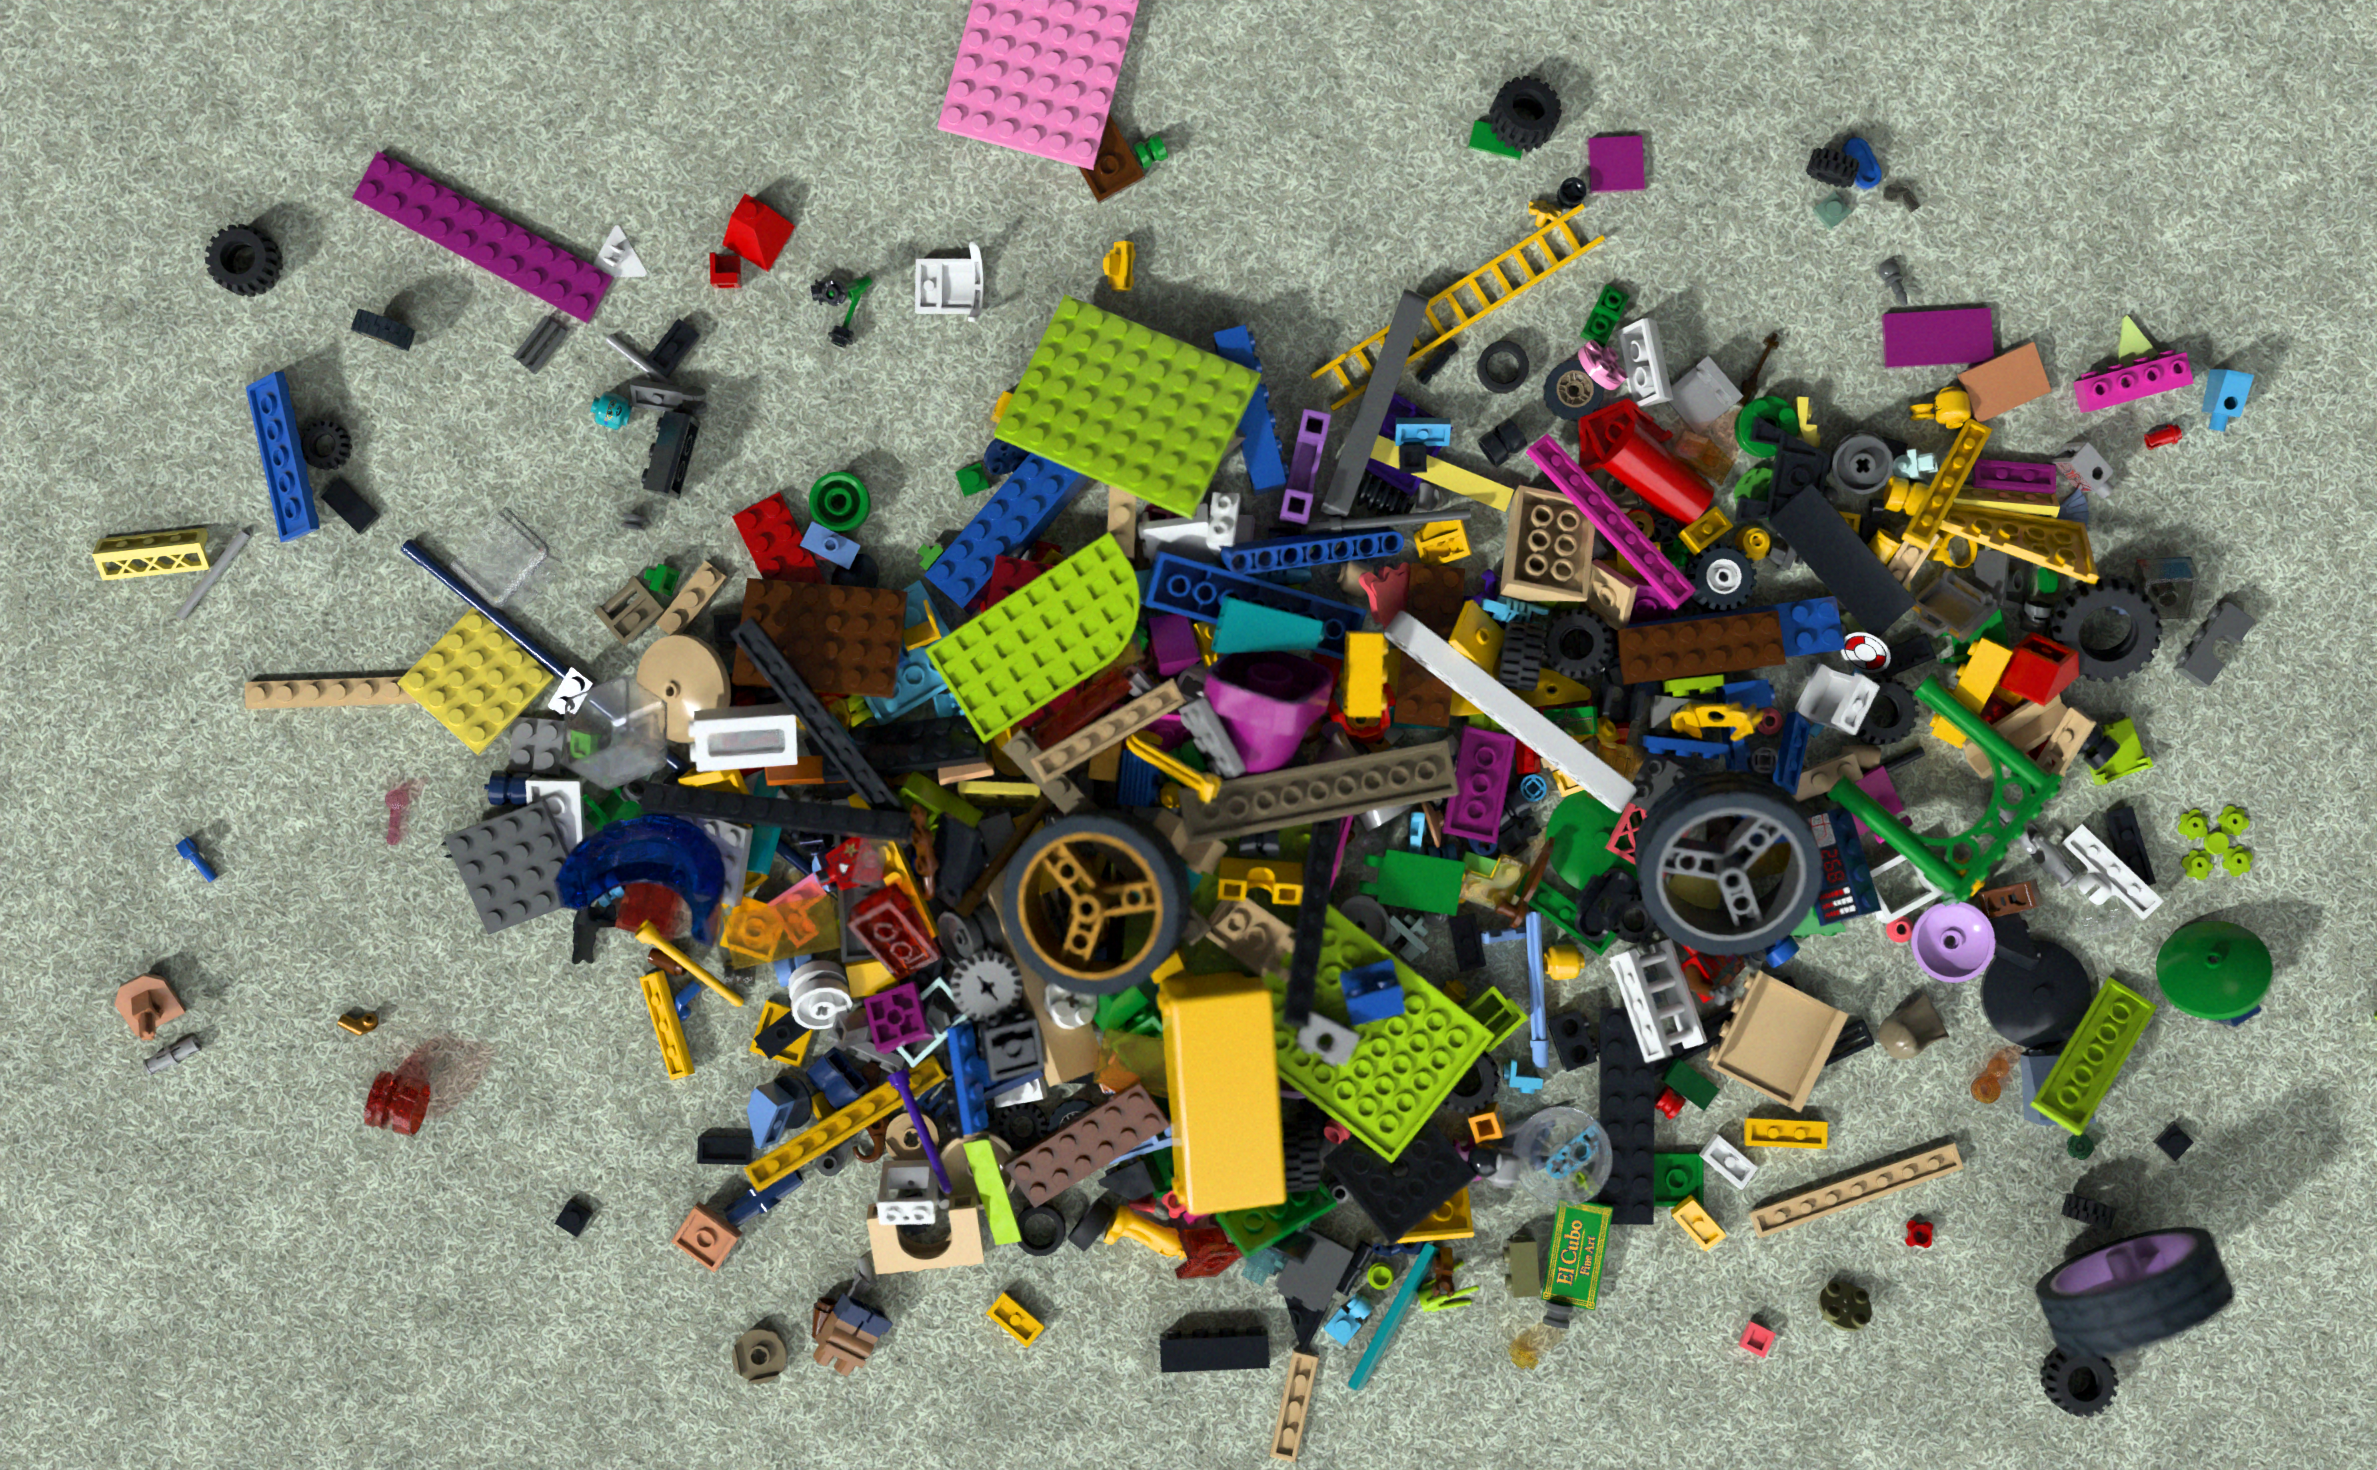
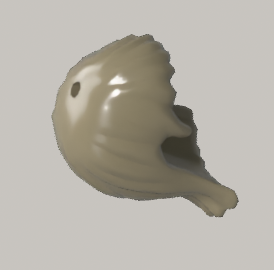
(1911, 1029)

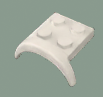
(950, 285)

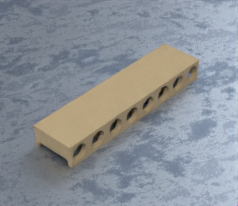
(1064, 1051)

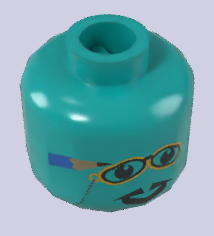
(611, 410)

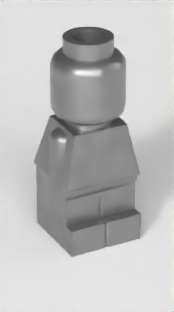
(852, 1027)

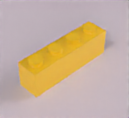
(1974, 684)

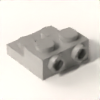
(537, 746)

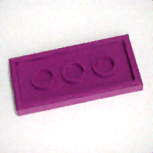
(1937, 338)
(1482, 783)

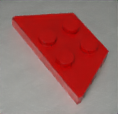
(1602, 428)

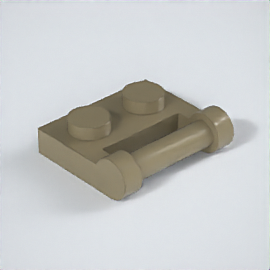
(635, 617)

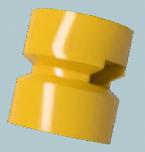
(1900, 495)

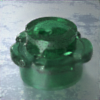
(2085, 1151)

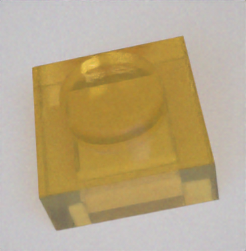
(1522, 1357)

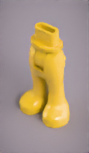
(1158, 1238)

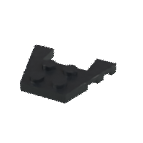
(1792, 469)

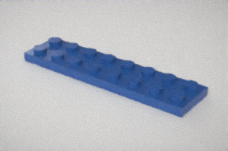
(1805, 625)

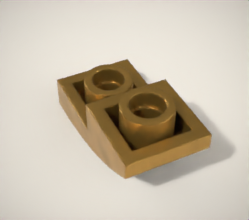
(1106, 763)

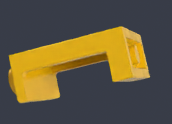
(719, 780)

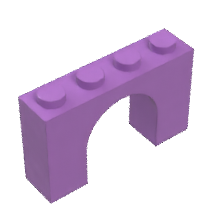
(1304, 468)

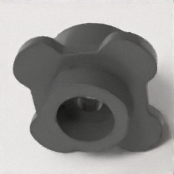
(639, 786)

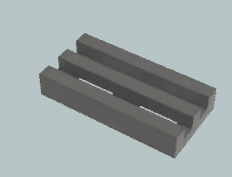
(532, 338)

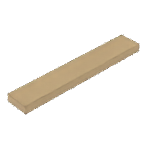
(1108, 731)

